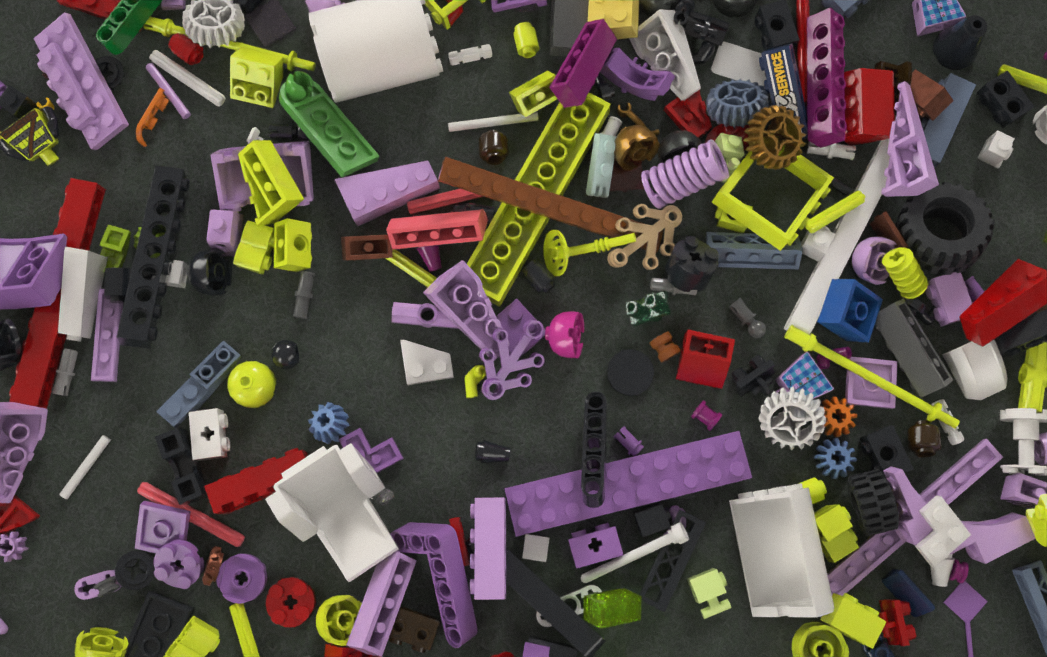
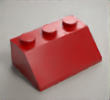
(868, 105)

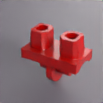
(895, 628)

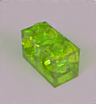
(612, 608)

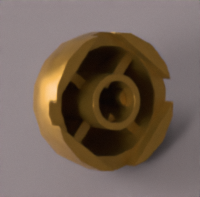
(635, 143)

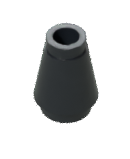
(491, 452)

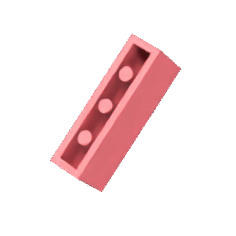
(437, 229)

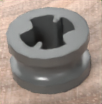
(106, 586)

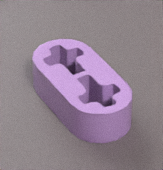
(93, 579)

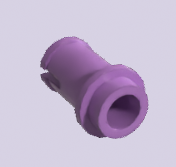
(973, 288)
(630, 443)

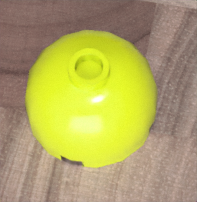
(251, 384)
(337, 618)
(99, 643)

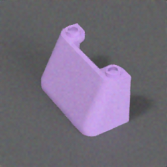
(230, 181)

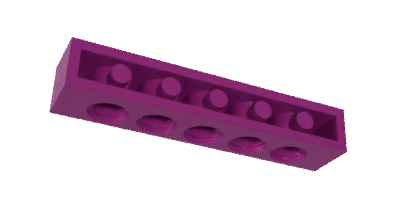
(825, 78)

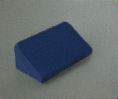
(905, 590)

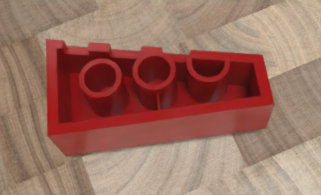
(1005, 303)
(251, 483)

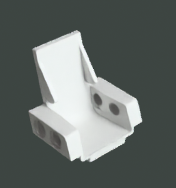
(331, 498)

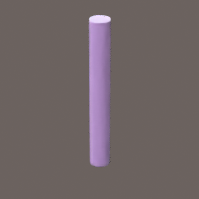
(171, 95)

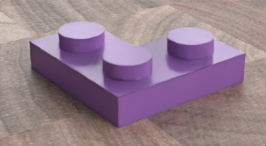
(378, 457)

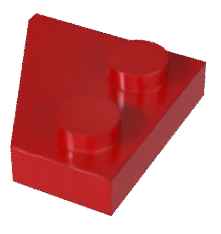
(689, 114)
(15, 515)

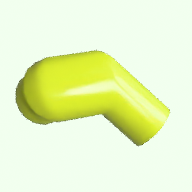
(472, 378)

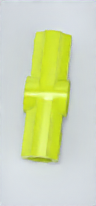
(1033, 378)

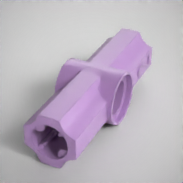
(411, 314)

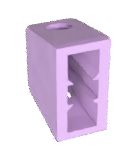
(225, 229)

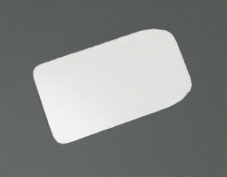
(738, 63)

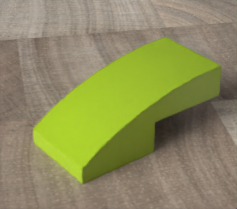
(115, 246)

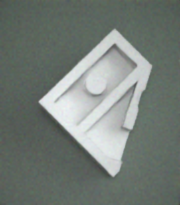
(425, 363)

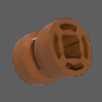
(665, 347)

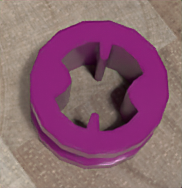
(959, 571)

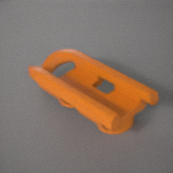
(148, 119)

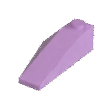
(463, 301)
(19, 433)

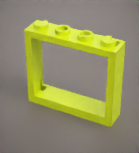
(776, 237)

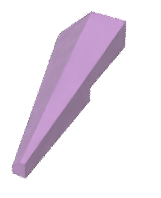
(910, 162)

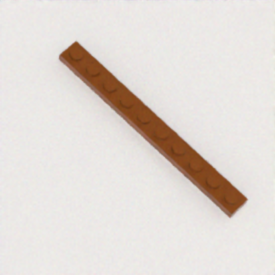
(534, 199)

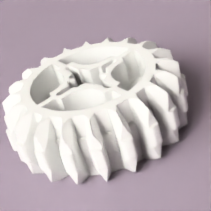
(213, 22)
(796, 408)

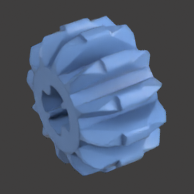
(328, 423)
(831, 466)

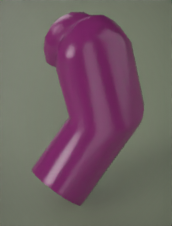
(824, 363)

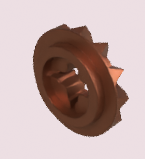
(213, 566)

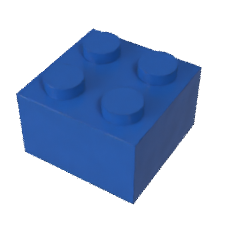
(850, 310)

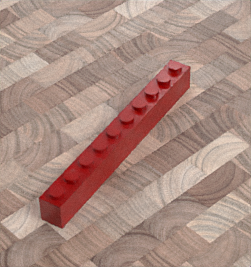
(44, 344)

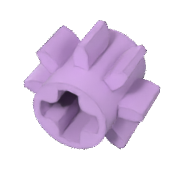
(17, 543)

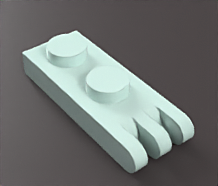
(601, 165)

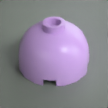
(868, 259)

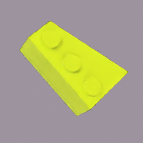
(269, 181)

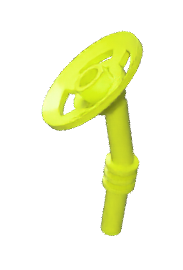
(552, 250)

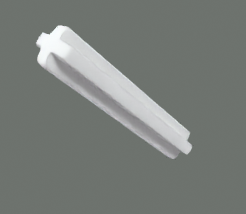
(187, 78)

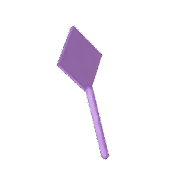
(966, 604)

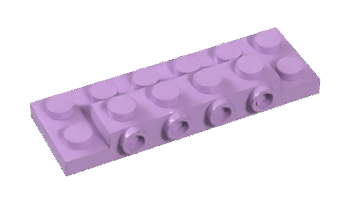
(78, 82)

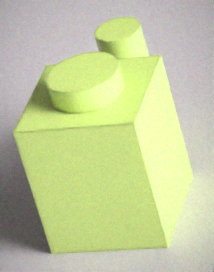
(732, 150)
(707, 587)

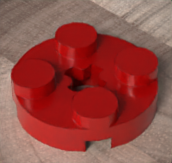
(301, 611)

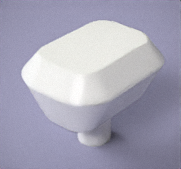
(254, 135)

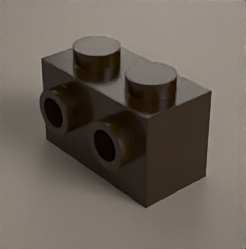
(414, 629)

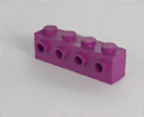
(583, 63)

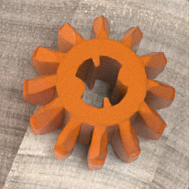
(838, 408)

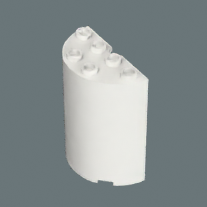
(374, 46)
(781, 553)

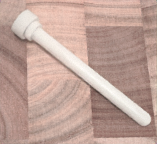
(676, 534)

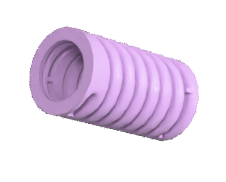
(678, 174)

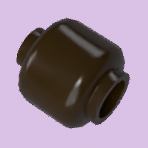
(493, 147)
(924, 439)

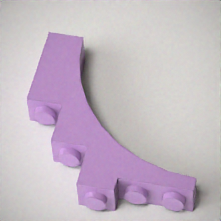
(988, 538)

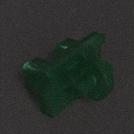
(649, 308)

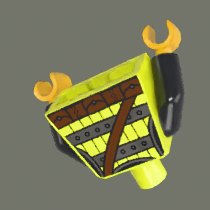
(33, 135)

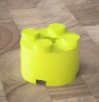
(819, 634)

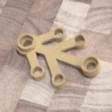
(648, 235)

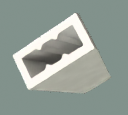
(79, 292)

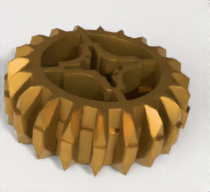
(766, 146)

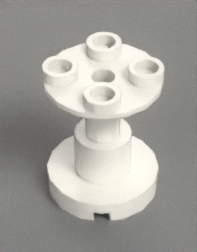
(1026, 431)

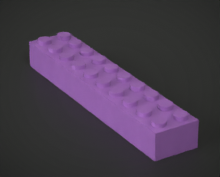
(630, 483)

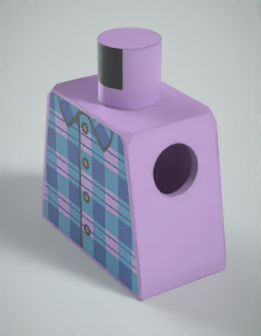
(936, 15)
(806, 375)

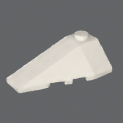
(666, 48)

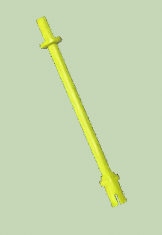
(168, 28)
(810, 343)

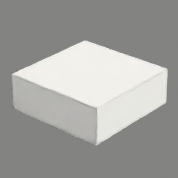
(535, 548)

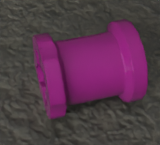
(706, 415)

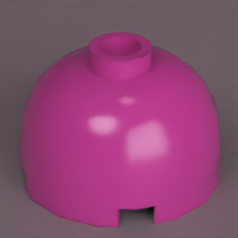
(565, 334)

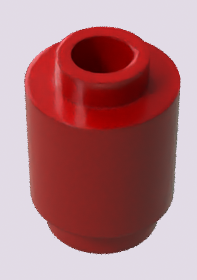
(185, 49)

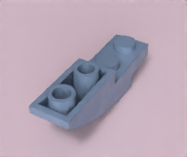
(200, 385)

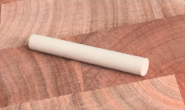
(84, 467)

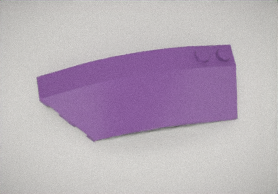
(31, 271)

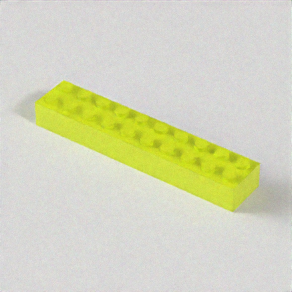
(550, 168)

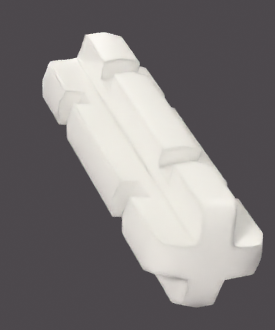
(470, 54)
(954, 436)

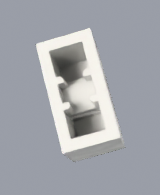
(203, 423)

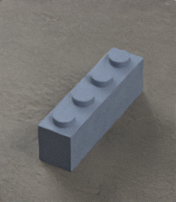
(940, 131)

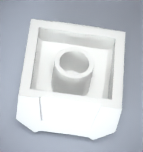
(977, 369)

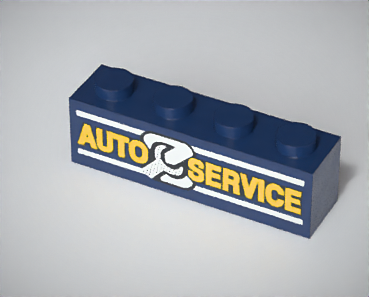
(784, 81)

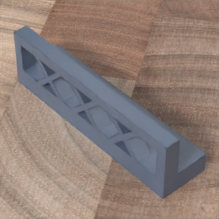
(753, 253)
(1033, 597)

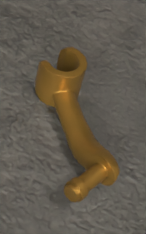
(633, 117)

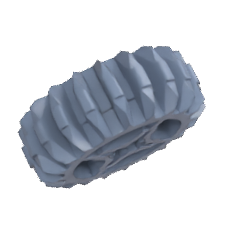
(736, 102)

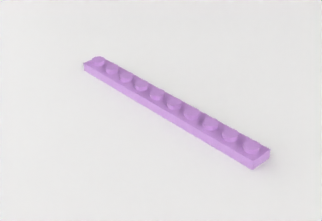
(882, 545)

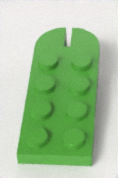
(325, 124)

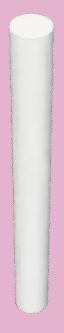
(492, 121)

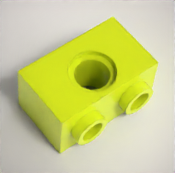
(534, 94)
(292, 245)

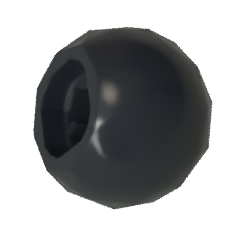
(285, 354)

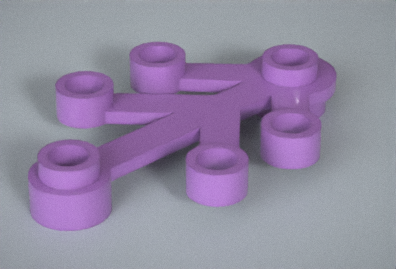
(510, 361)

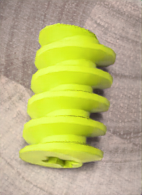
(905, 272)

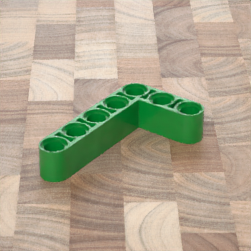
(125, 23)

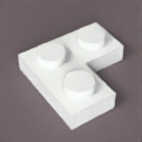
(946, 534)

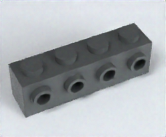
(912, 349)

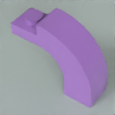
(634, 78)

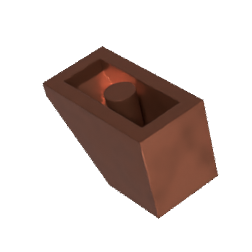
(929, 96)
(366, 247)

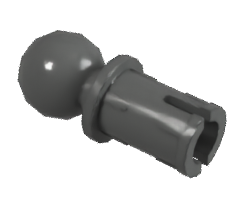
(755, 328)

